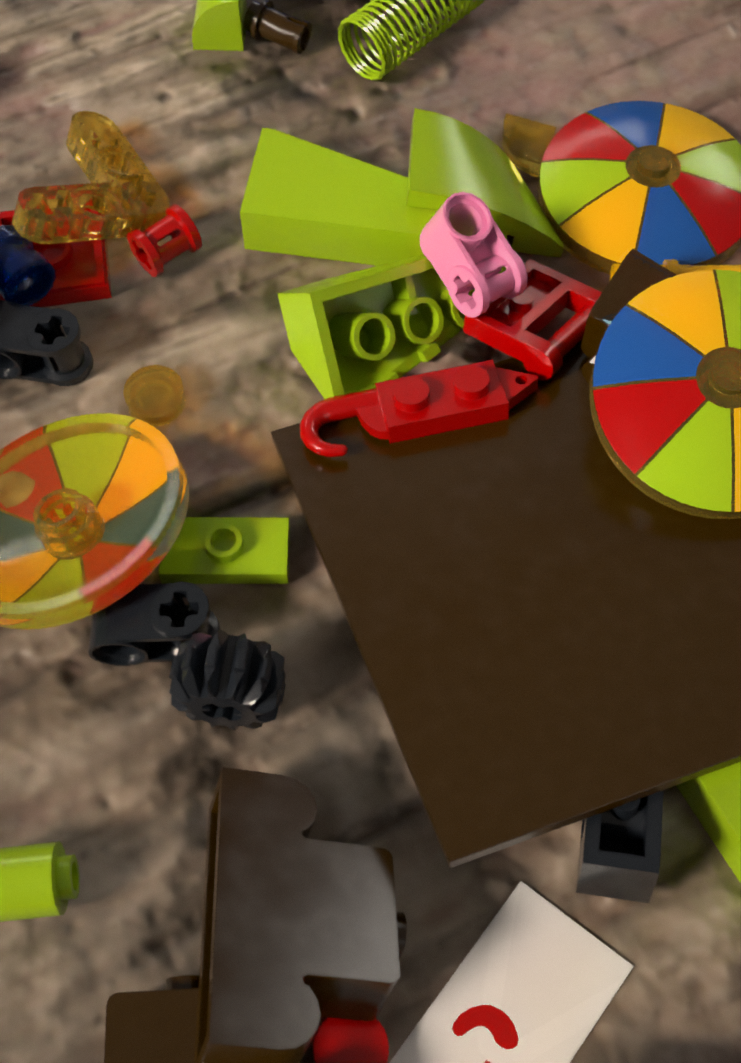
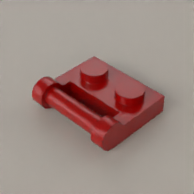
(514, 322)

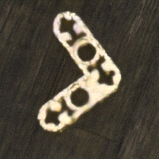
(124, 199)

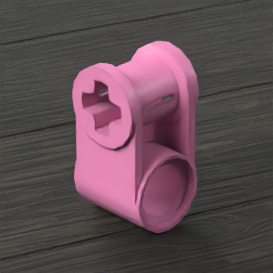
(470, 253)

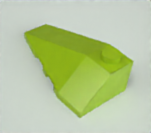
(369, 324)

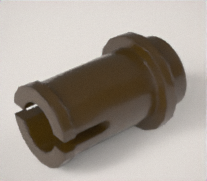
(279, 27)

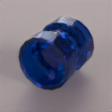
(23, 271)

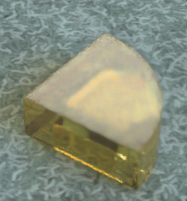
(526, 142)

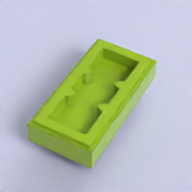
(229, 551)

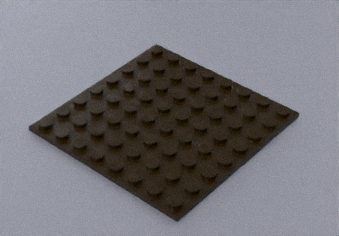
(528, 614)

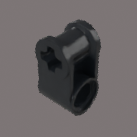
(34, 338)
(150, 624)

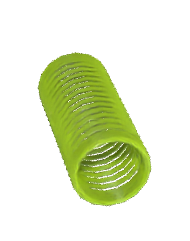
(377, 31)

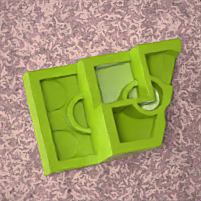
(457, 158)

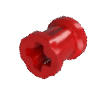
(175, 224)

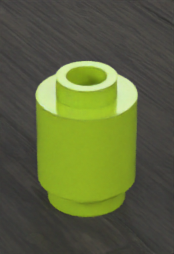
(37, 881)

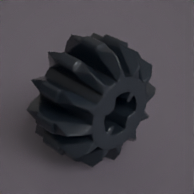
(227, 680)

